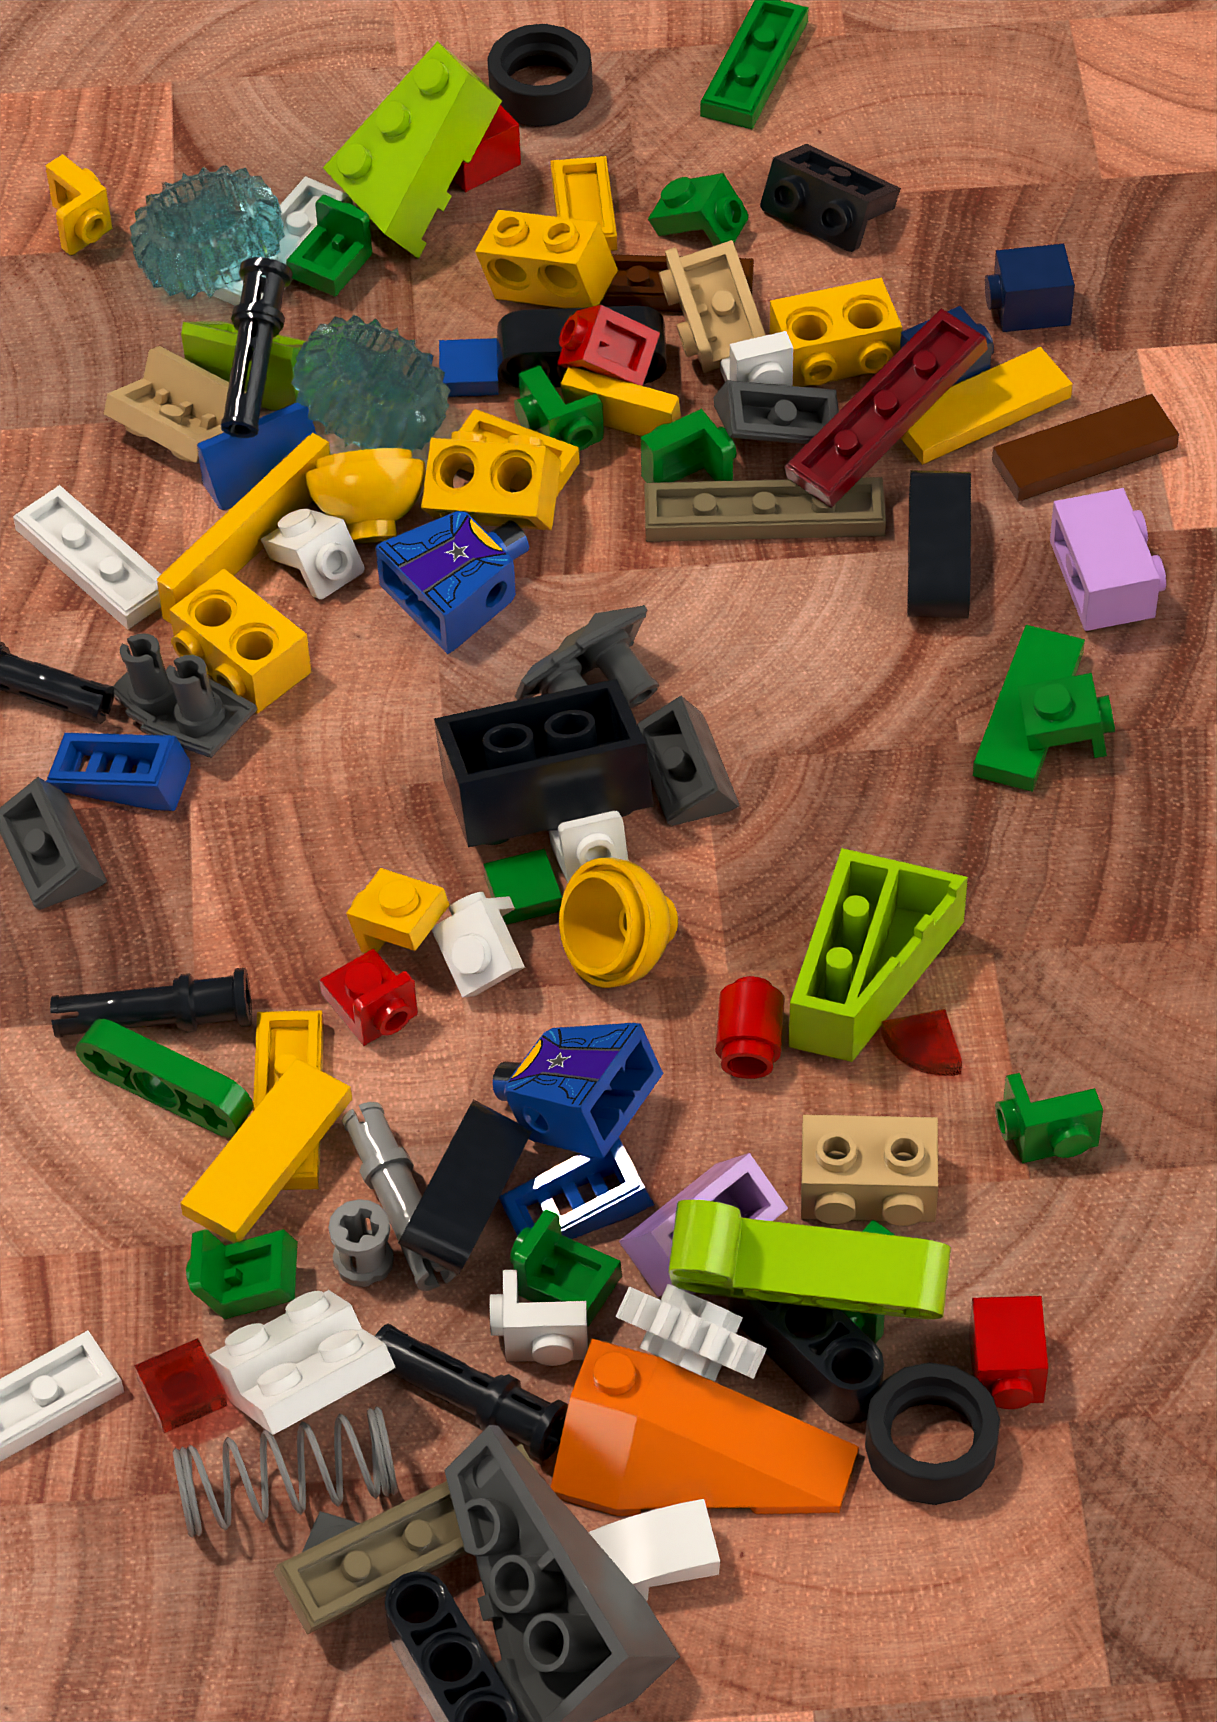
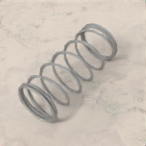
(382, 1471)

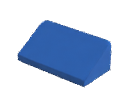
(235, 464)

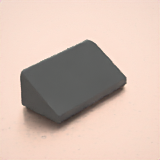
(774, 411)
(686, 764)
(48, 845)

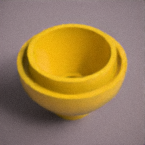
(367, 489)
(615, 922)

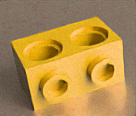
(546, 260)
(838, 331)
(488, 493)
(240, 639)

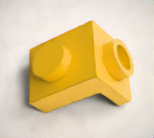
(80, 204)
(395, 911)

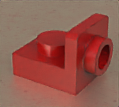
(607, 344)
(370, 997)

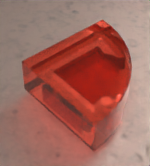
(924, 1042)

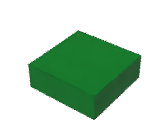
(528, 883)

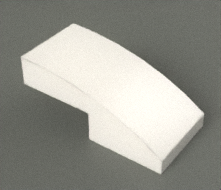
(662, 1545)

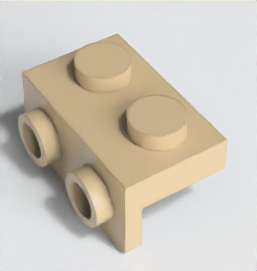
(713, 302)
(171, 404)

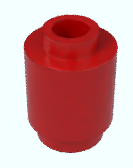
(749, 1027)

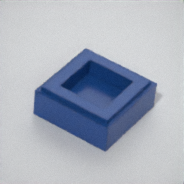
(470, 366)

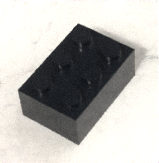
(543, 762)

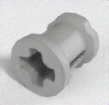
(369, 1247)

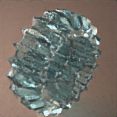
(204, 229)
(370, 385)

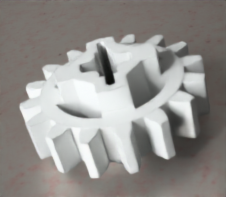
(691, 1332)

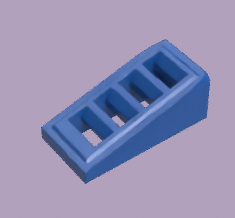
(153, 786)
(606, 1209)

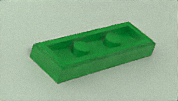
(754, 62)
(1004, 748)

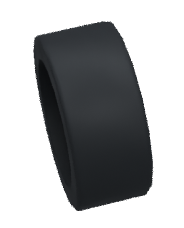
(541, 46)
(937, 1386)

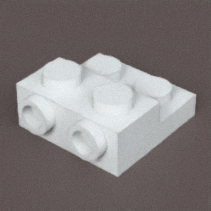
(299, 1361)

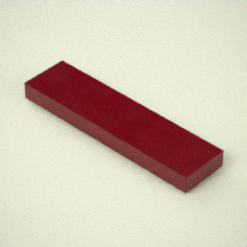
(886, 407)

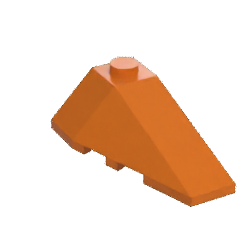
(665, 1437)

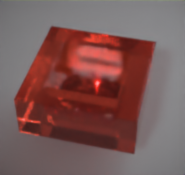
(181, 1385)

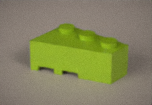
(414, 146)
(869, 949)

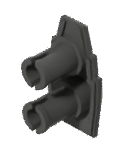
(600, 644)
(178, 700)

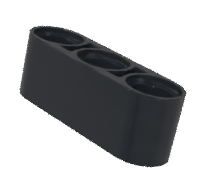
(532, 340)
(939, 544)
(465, 1187)
(818, 1360)
(443, 1644)

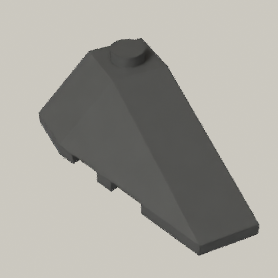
(561, 1610)

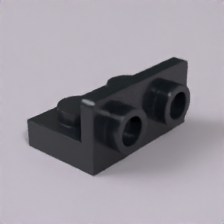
(826, 195)

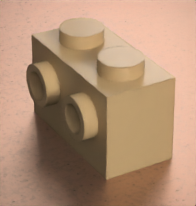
(869, 1169)

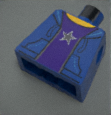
(451, 574)
(580, 1085)

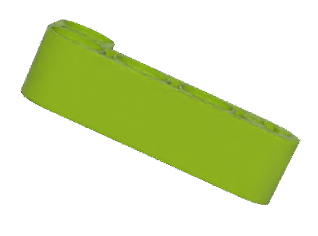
(805, 1264)

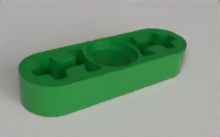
(164, 1077)

